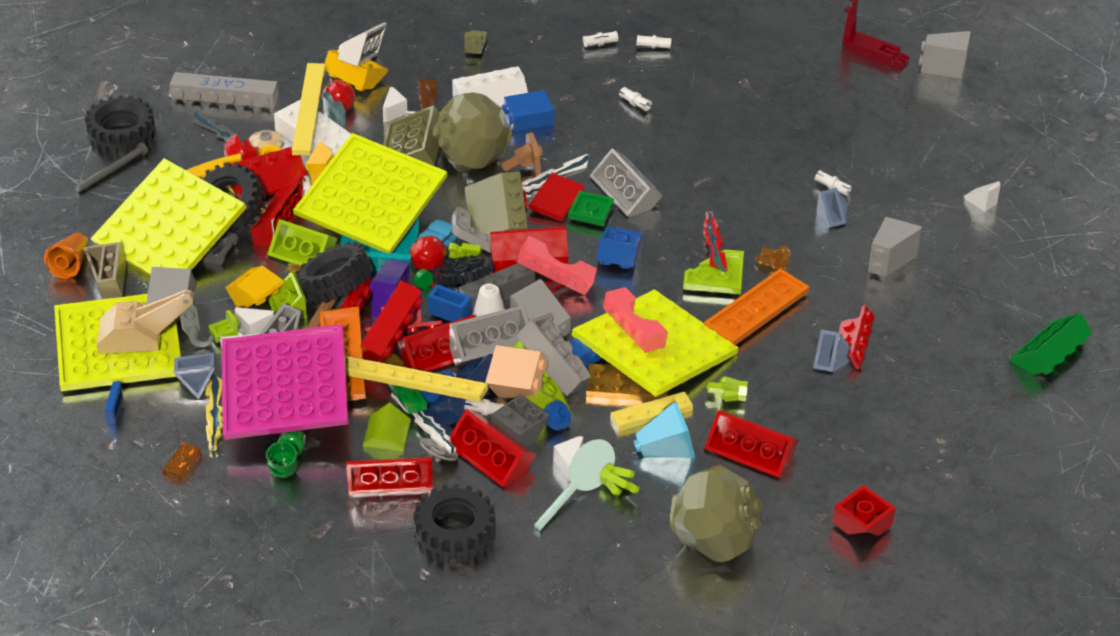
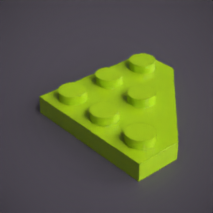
(715, 280)

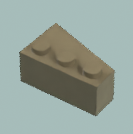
(108, 267)

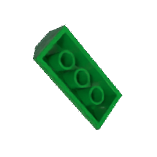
(1052, 344)

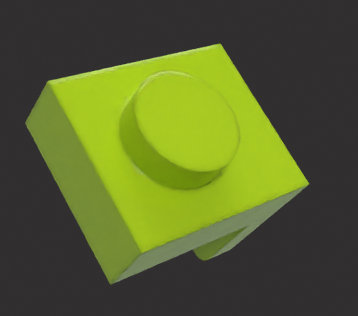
(226, 327)

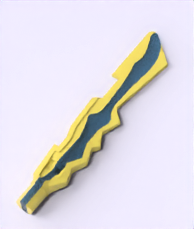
(214, 411)

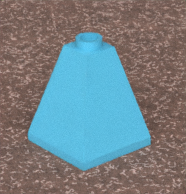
(665, 436)

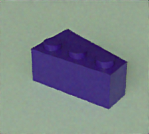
(386, 282)

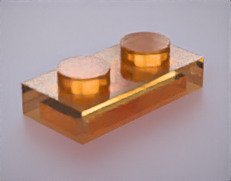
(181, 461)

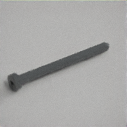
(141, 149)

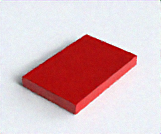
(556, 197)

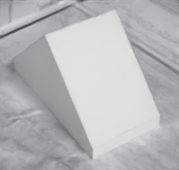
(394, 105)
(985, 196)
(253, 320)
(564, 452)

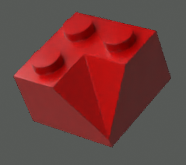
(863, 512)

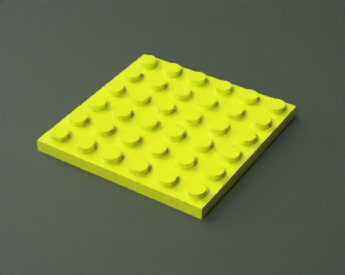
(370, 193)
(170, 220)
(687, 352)
(86, 368)

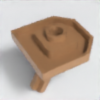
(526, 156)

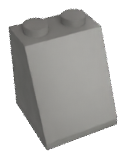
(945, 54)
(893, 246)
(168, 282)
(540, 301)

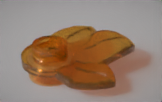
(775, 258)

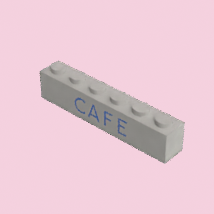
(224, 90)

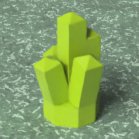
(728, 389)
(614, 477)

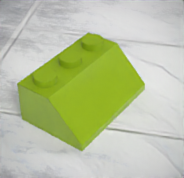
(298, 243)

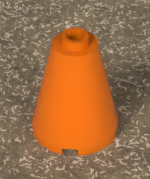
(66, 256)

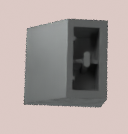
(521, 420)

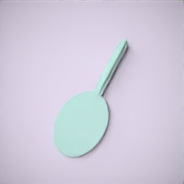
(583, 473)

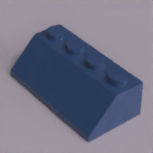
(449, 408)

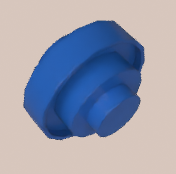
(559, 415)

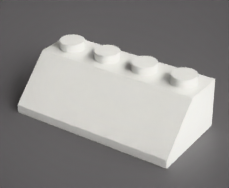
(363, 46)
(493, 84)

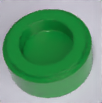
(423, 279)

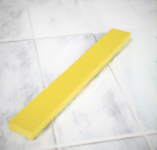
(308, 109)
(415, 379)

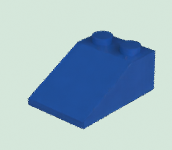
(619, 247)

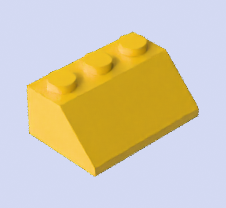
(362, 76)

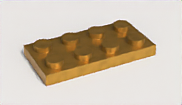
(611, 383)

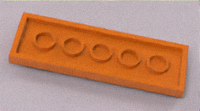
(757, 306)
(352, 340)

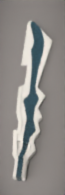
(568, 167)
(432, 428)

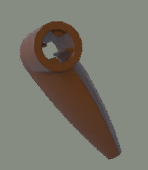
(427, 92)

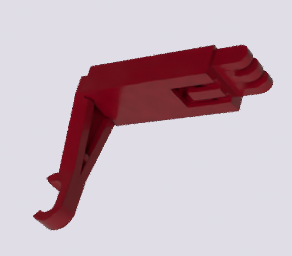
(870, 46)

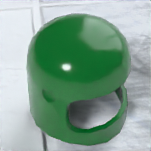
(282, 460)

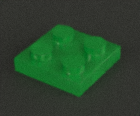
(591, 208)

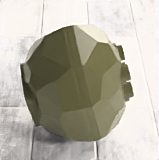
(472, 131)
(716, 513)

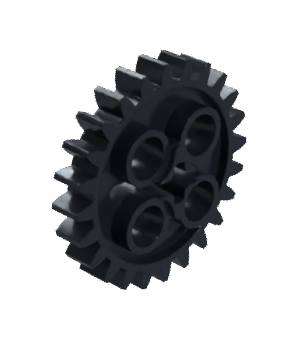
(463, 270)

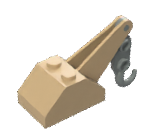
(138, 327)

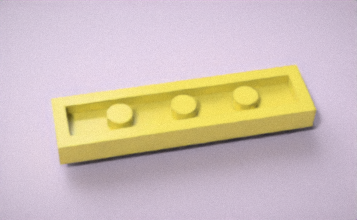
(646, 412)

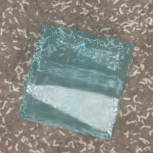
(334, 110)

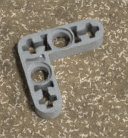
(462, 229)

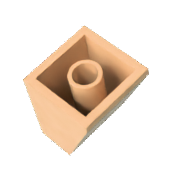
(516, 372)

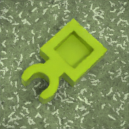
(464, 250)

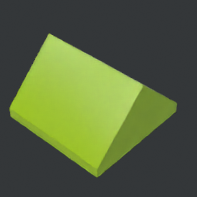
(290, 294)
(387, 429)

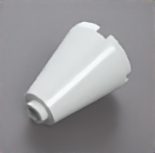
(488, 300)

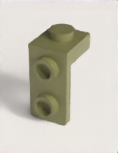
(474, 41)

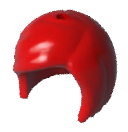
(341, 92)
(235, 146)
(428, 253)

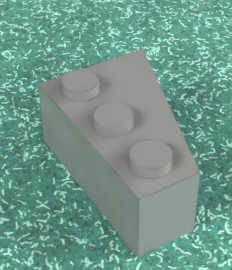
(285, 319)

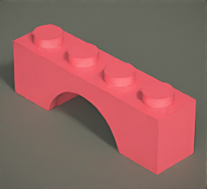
(537, 258)
(646, 333)

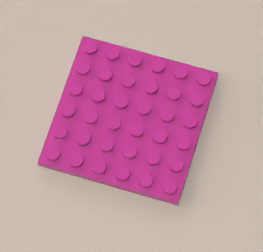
(284, 382)

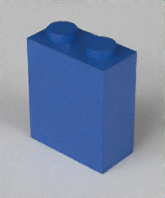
(528, 110)

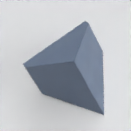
(832, 207)
(831, 351)
(195, 371)

